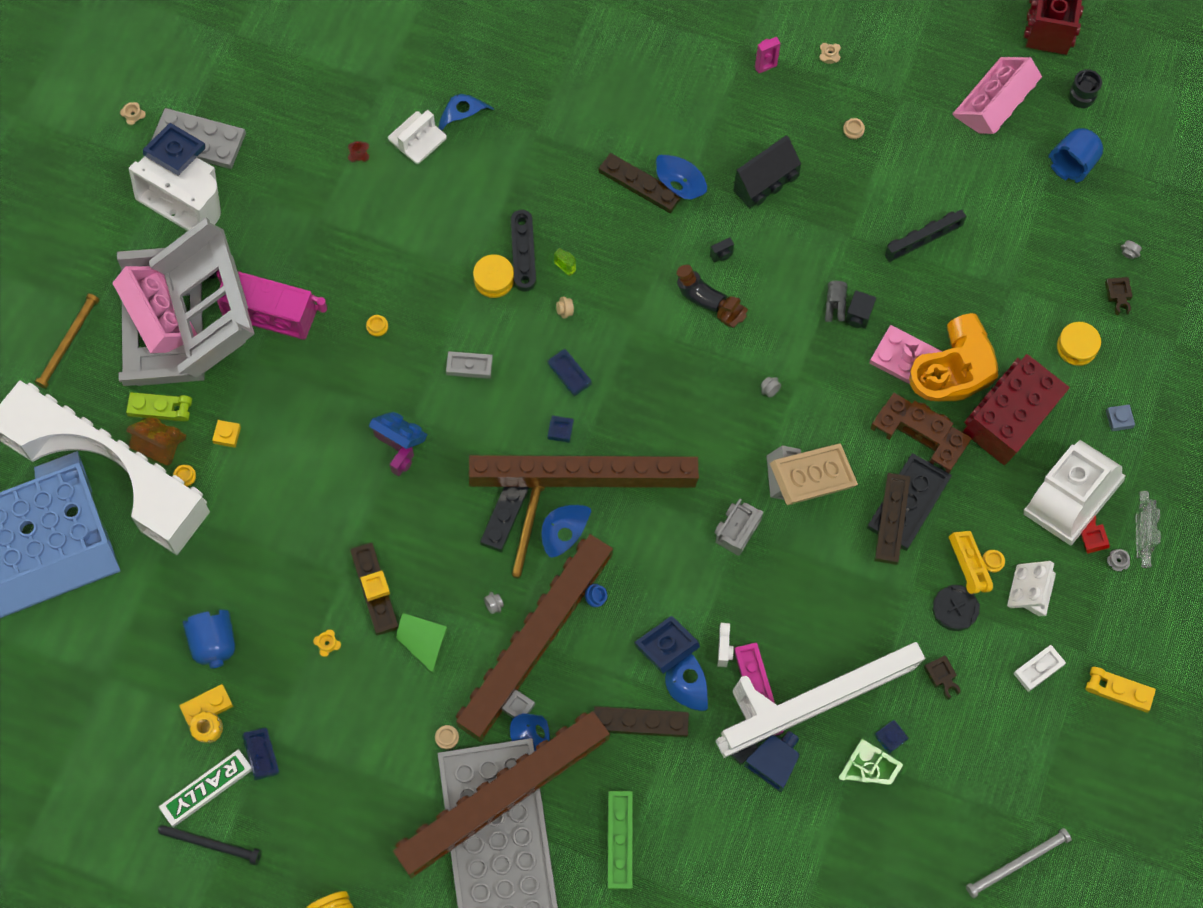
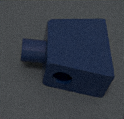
(775, 760)

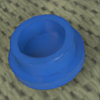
(595, 595)

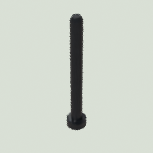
(254, 856)

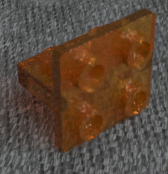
(155, 439)

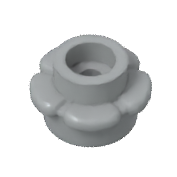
(1130, 249)
(770, 386)
(1119, 554)
(493, 603)

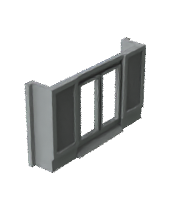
(185, 266)
(139, 364)

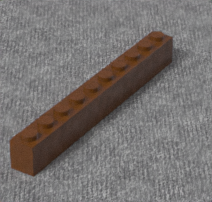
(583, 471)
(534, 638)
(501, 794)

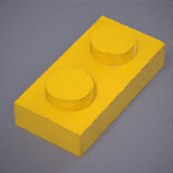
(214, 701)

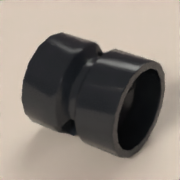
(1085, 88)

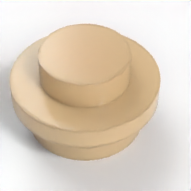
(853, 128)
(565, 307)
(446, 737)

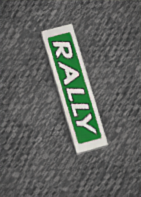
(205, 788)

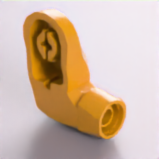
(959, 370)

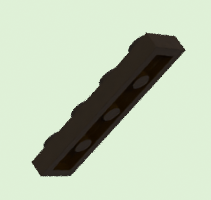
(639, 182)
(892, 518)
(380, 608)
(643, 721)

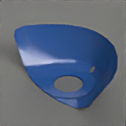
(451, 113)
(676, 169)
(571, 517)
(687, 694)
(520, 731)

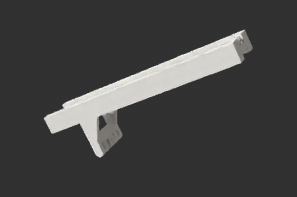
(768, 719)

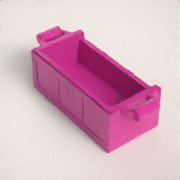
(276, 305)

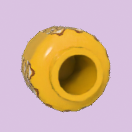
(206, 727)

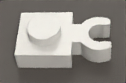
(725, 651)

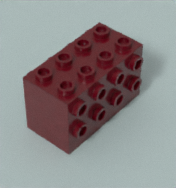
(1053, 25)
(1014, 408)

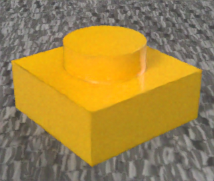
(226, 433)
(375, 585)

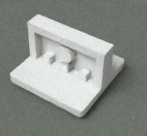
(417, 136)
(1032, 587)

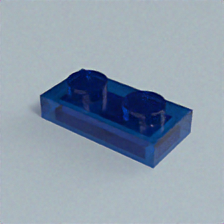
(569, 372)
(260, 753)

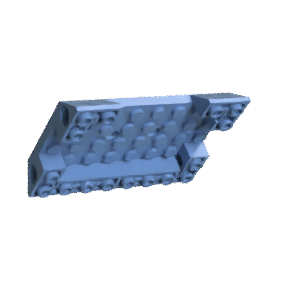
(60, 549)

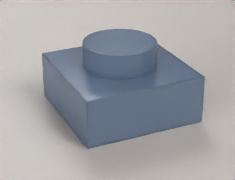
(1120, 417)

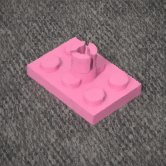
(898, 352)

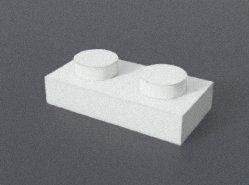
(1039, 668)

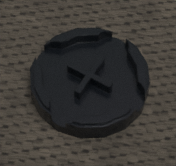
(955, 608)

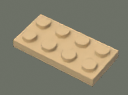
(813, 474)

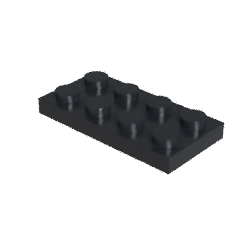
(924, 490)

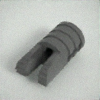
(836, 299)

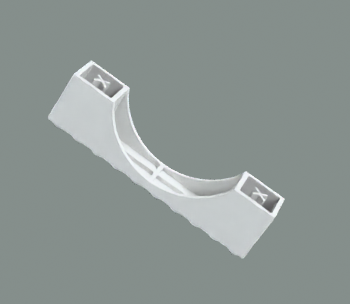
(161, 504)

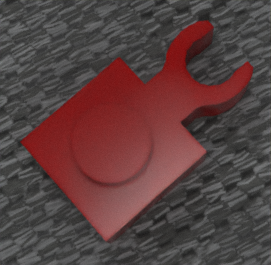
(1094, 537)

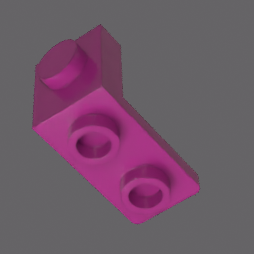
(402, 460)

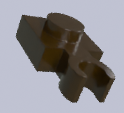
(1120, 292)
(942, 674)

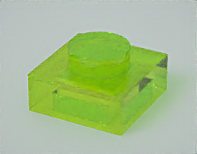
(565, 261)

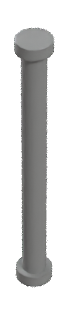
(1014, 865)

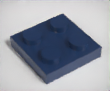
(174, 149)
(667, 644)

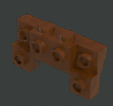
(925, 427)

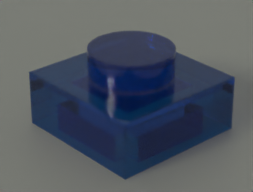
(560, 429)
(891, 736)

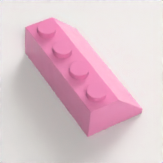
(998, 94)
(150, 307)

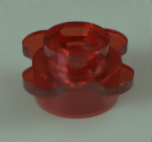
(358, 146)

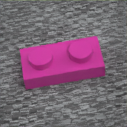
(767, 54)

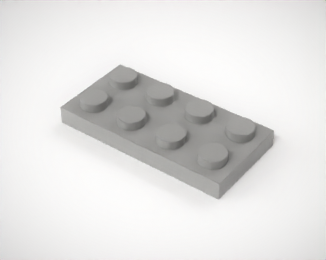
(220, 139)

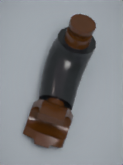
(705, 296)

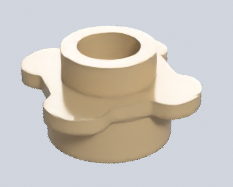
(830, 58)
(130, 108)

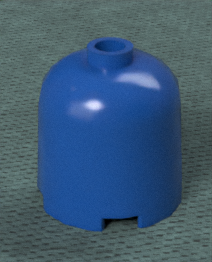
(1076, 154)
(210, 638)

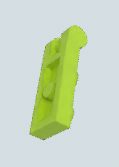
(158, 406)

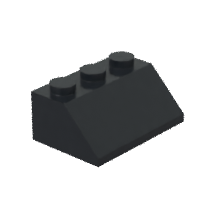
(767, 173)

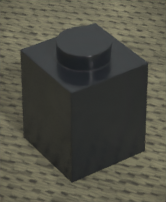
(860, 309)

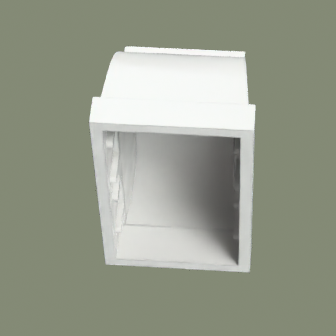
(188, 196)
(1074, 491)

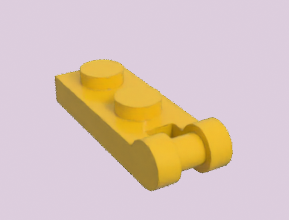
(971, 562)
(1120, 690)

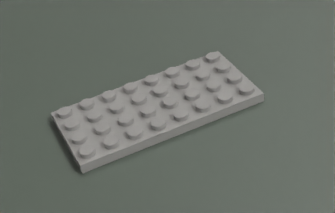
(510, 857)

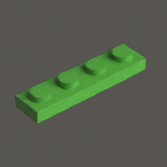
(620, 840)

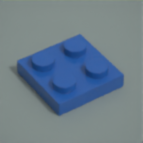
(398, 430)

